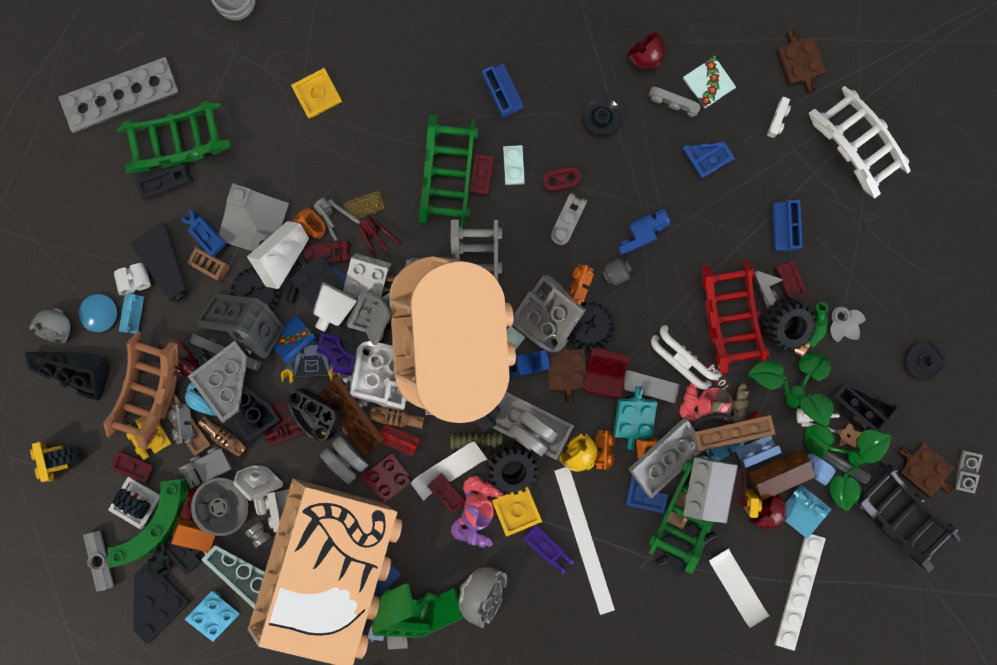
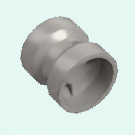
(257, 533)

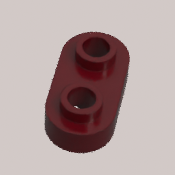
(561, 179)

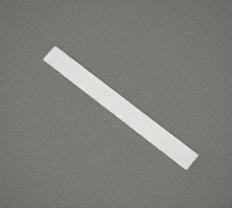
(584, 540)

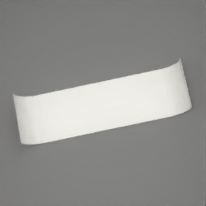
(450, 467)
(738, 588)

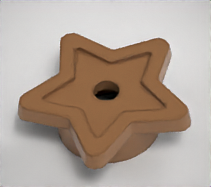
(843, 435)

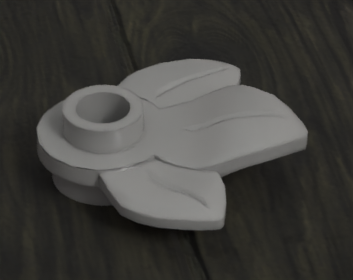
(848, 325)

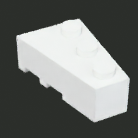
(278, 253)

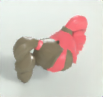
(714, 401)

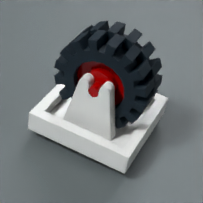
(135, 503)

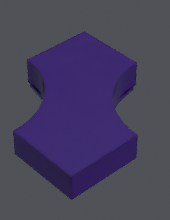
(341, 361)

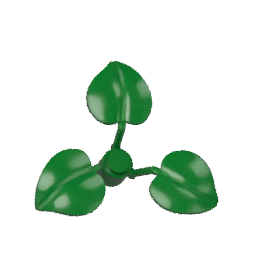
(818, 406)
(872, 448)

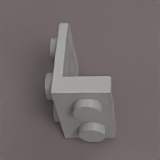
(370, 316)

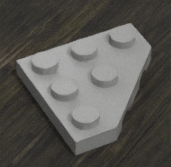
(222, 381)

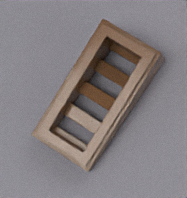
(219, 270)

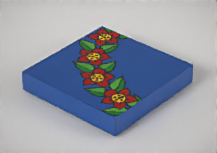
(293, 339)

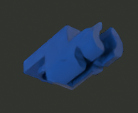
(643, 231)

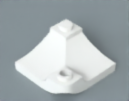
(375, 376)

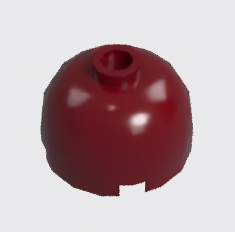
(648, 52)
(772, 513)

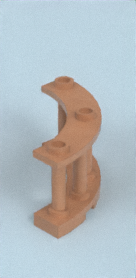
(163, 395)

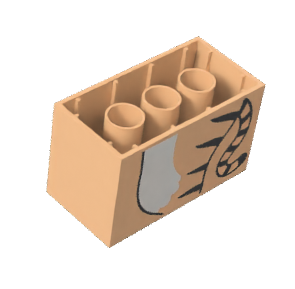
(324, 574)

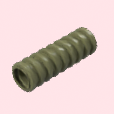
(483, 441)

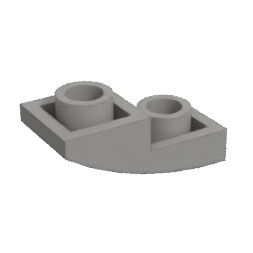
(967, 472)

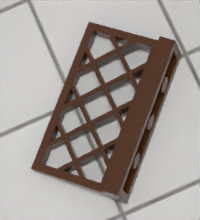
(354, 420)

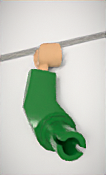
(821, 327)

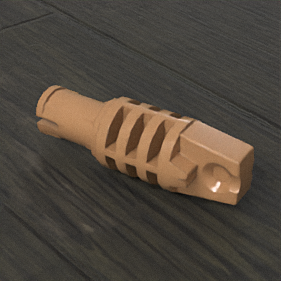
(395, 417)
(223, 437)

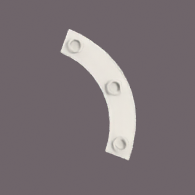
(848, 149)

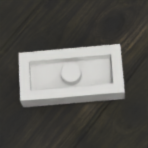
(782, 110)

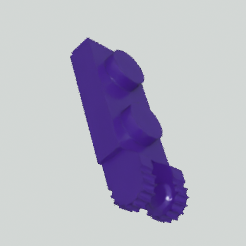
(546, 547)

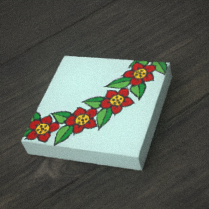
(709, 82)

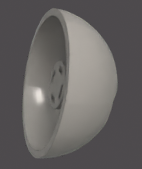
(224, 500)

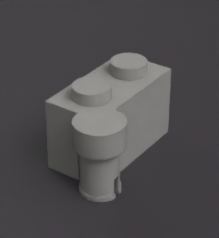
(207, 467)

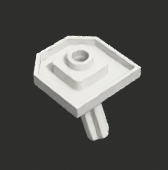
(255, 484)

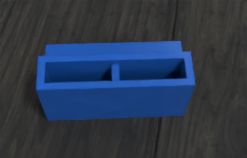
(502, 90)
(787, 225)

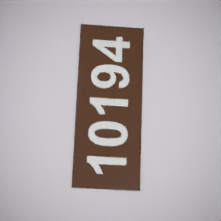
(722, 382)

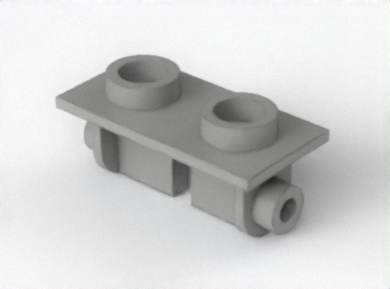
(179, 416)

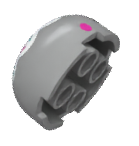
(482, 595)

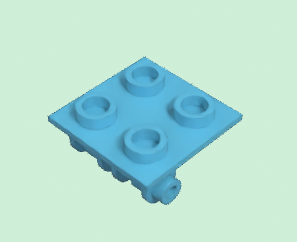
(805, 511)
(212, 616)

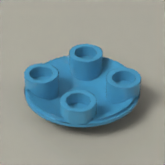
(98, 313)

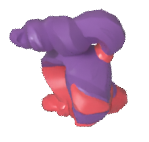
(476, 512)

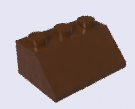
(781, 475)

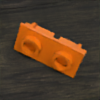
(581, 275)
(606, 441)

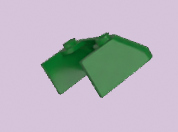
(413, 618)

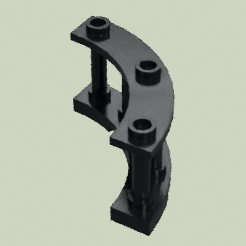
(890, 528)

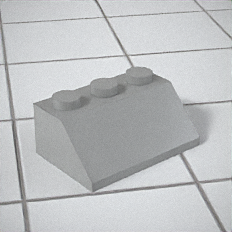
(710, 490)

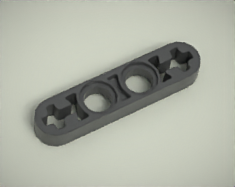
(216, 348)

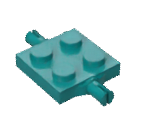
(635, 418)

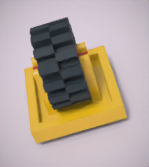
(52, 459)

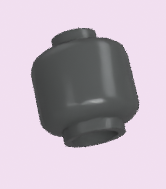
(617, 271)

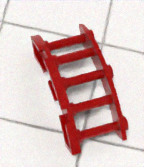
(715, 320)

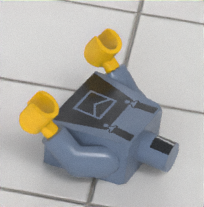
(309, 363)

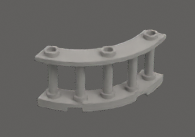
(459, 247)

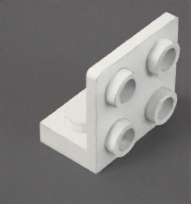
(366, 275)

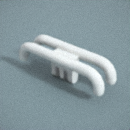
(683, 360)

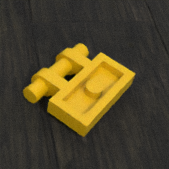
(159, 443)

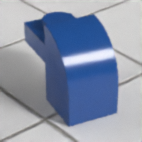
(529, 364)

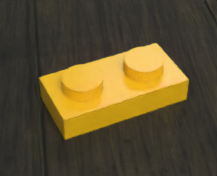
(754, 505)

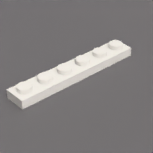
(799, 592)

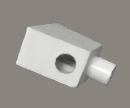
(332, 306)

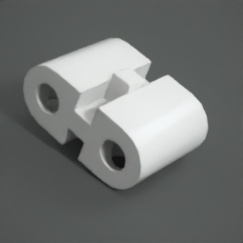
(132, 279)

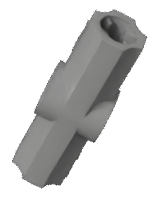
(101, 574)

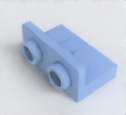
(757, 451)

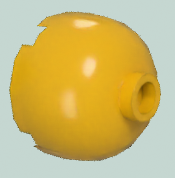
(580, 453)

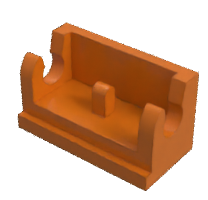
(189, 535)

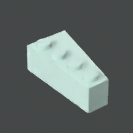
(237, 573)

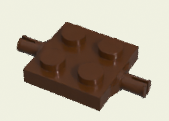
(801, 60)
(566, 370)
(926, 470)

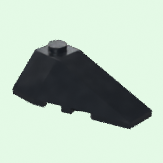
(77, 370)

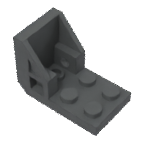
(245, 319)

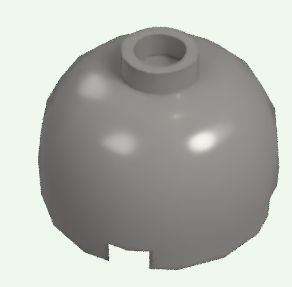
(51, 325)

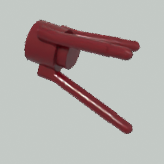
(369, 228)
(187, 365)

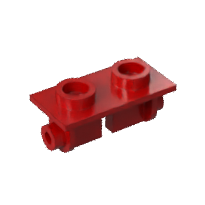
(399, 440)

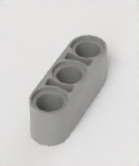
(652, 386)

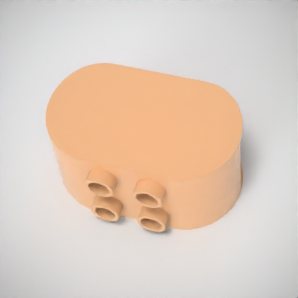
(450, 338)

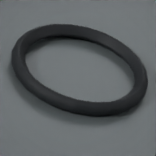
(716, 415)

